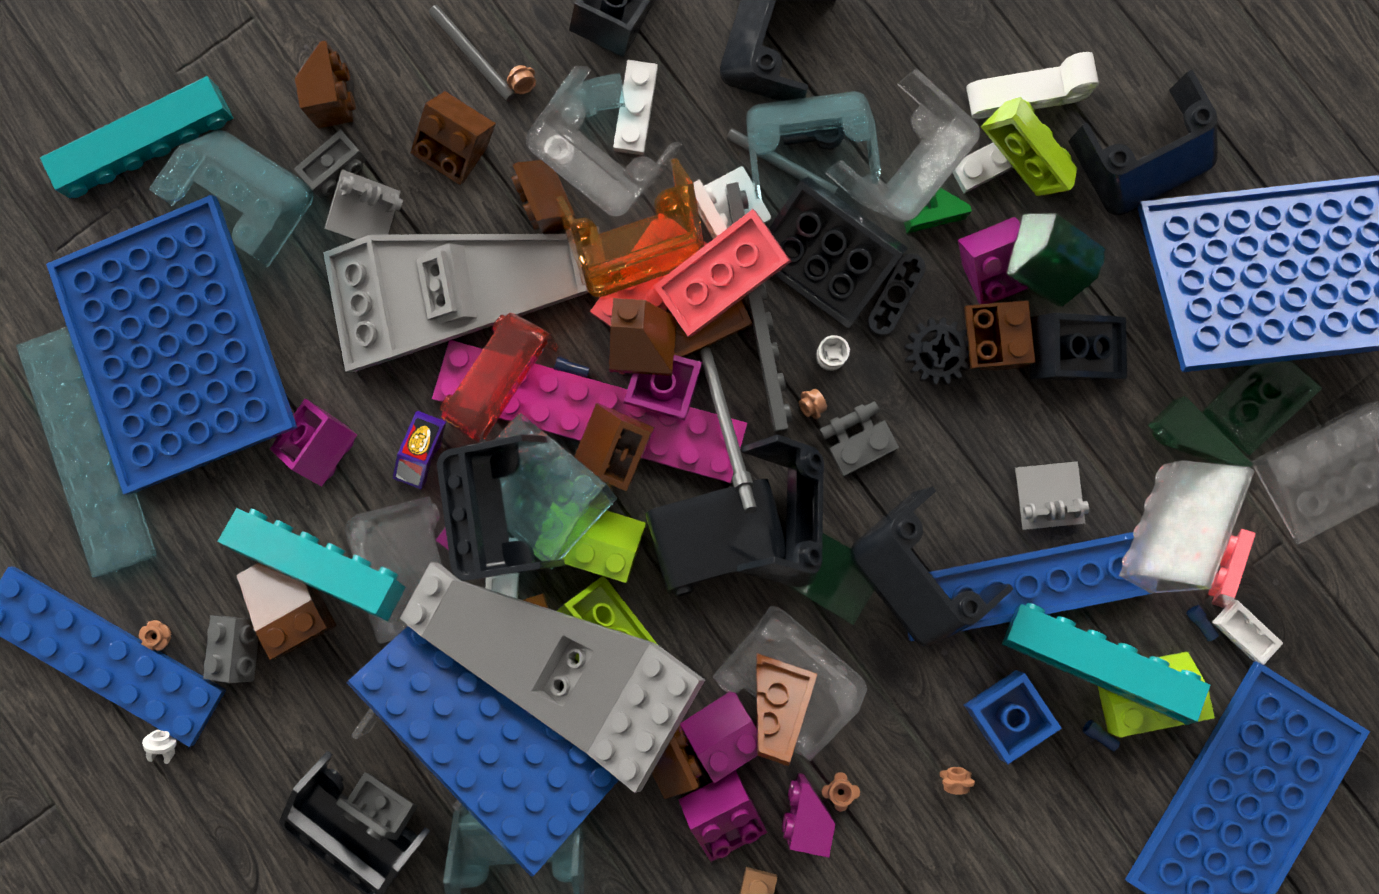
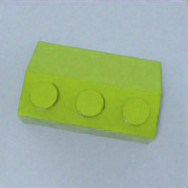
(1031, 148)
(608, 547)
(605, 607)
(1130, 718)

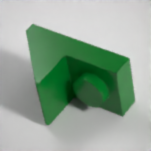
(944, 210)

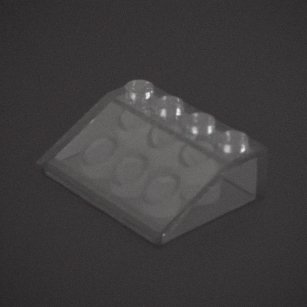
(1325, 473)
(1185, 526)

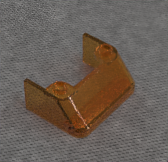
(641, 248)

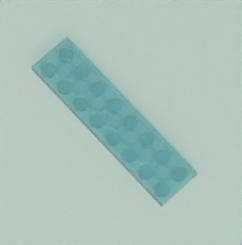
(106, 520)

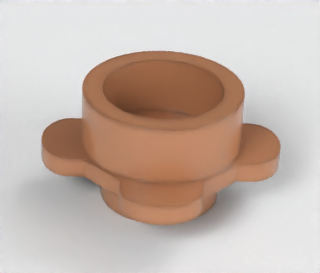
(957, 780)
(840, 782)

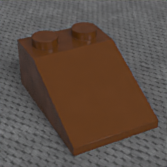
(283, 610)

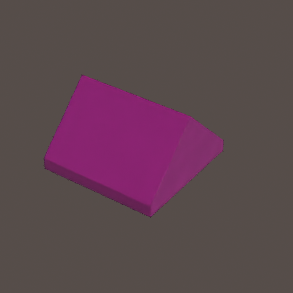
(666, 394)

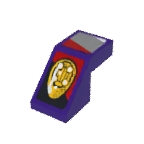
(418, 448)

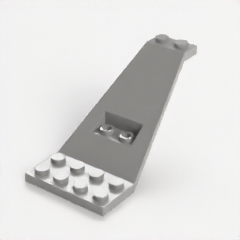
(393, 299)
(615, 701)

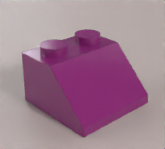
(315, 444)
(722, 736)

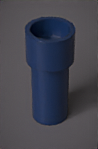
(566, 366)
(1199, 617)
(1096, 732)

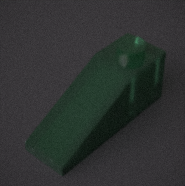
(1191, 432)

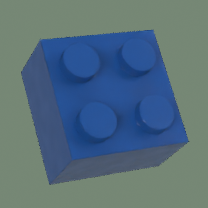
(1012, 716)

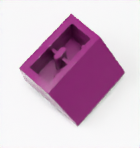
(987, 260)
(722, 816)
(809, 823)

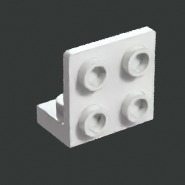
(713, 202)

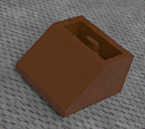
(324, 89)
(451, 136)
(540, 187)
(999, 335)
(613, 446)
(676, 769)

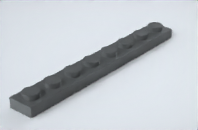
(762, 324)

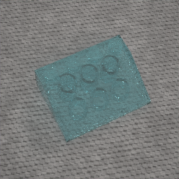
(550, 495)

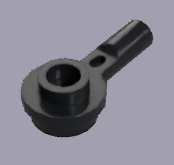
(825, 138)

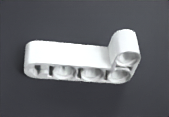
(1041, 88)

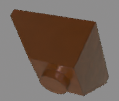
(641, 338)

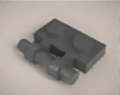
(863, 447)

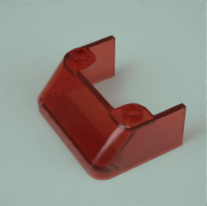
(495, 376)

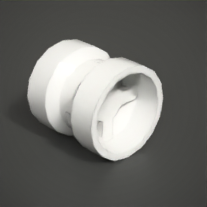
(836, 348)

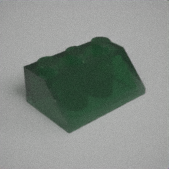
(1054, 257)

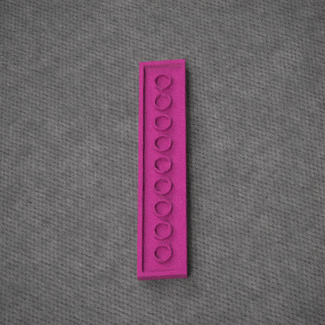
(565, 401)

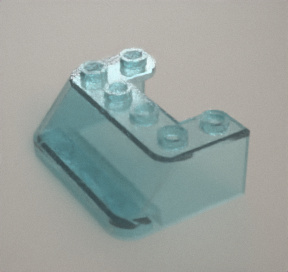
(245, 179)

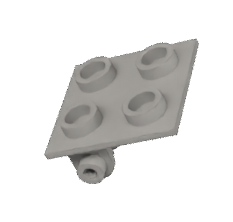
(362, 207)
(1050, 495)

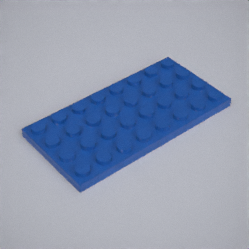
(484, 748)
(1250, 793)

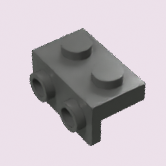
(324, 165)
(231, 650)
(377, 807)

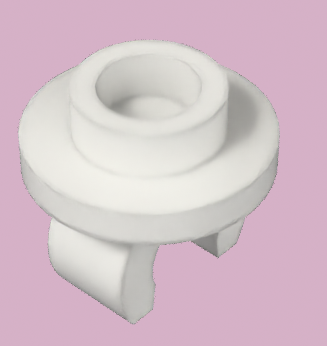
(159, 743)

